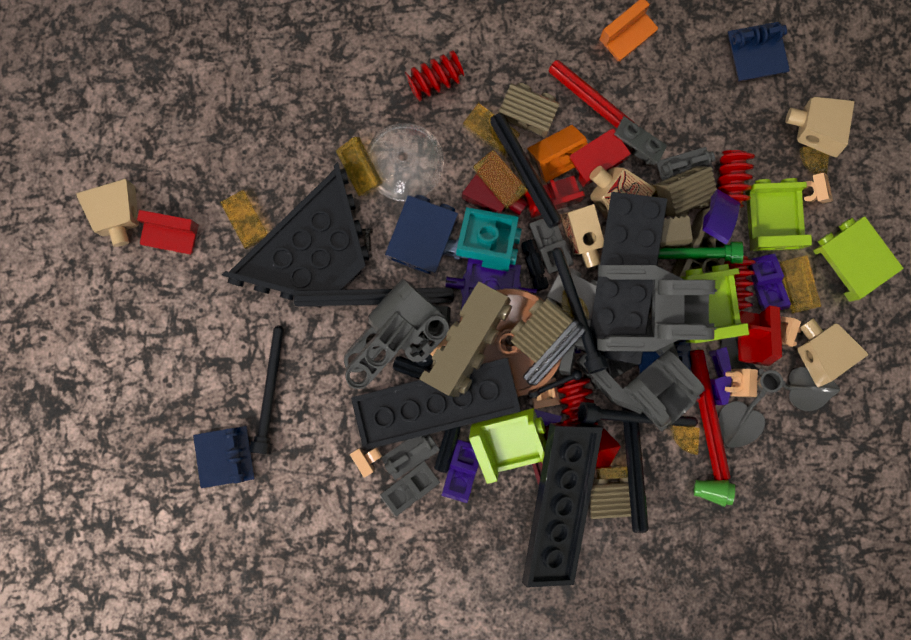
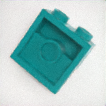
(489, 238)

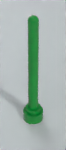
(730, 252)

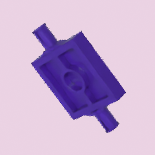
(491, 277)

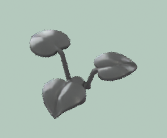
(744, 425)

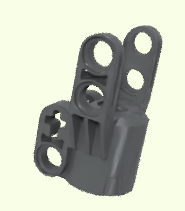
(678, 309)
(397, 325)
(660, 391)

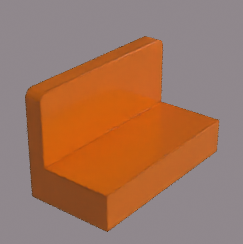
(628, 30)
(554, 152)

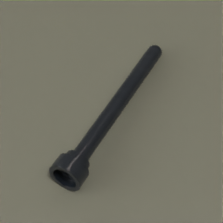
(594, 360)
(589, 413)
(261, 442)

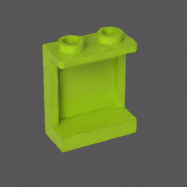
(777, 216)
(858, 257)
(722, 304)
(508, 442)

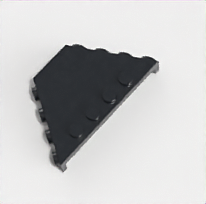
(310, 247)

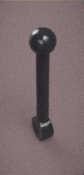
(576, 375)

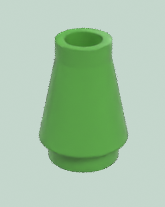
(716, 491)

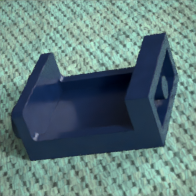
(422, 234)

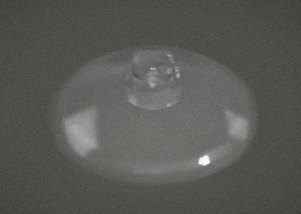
(409, 177)

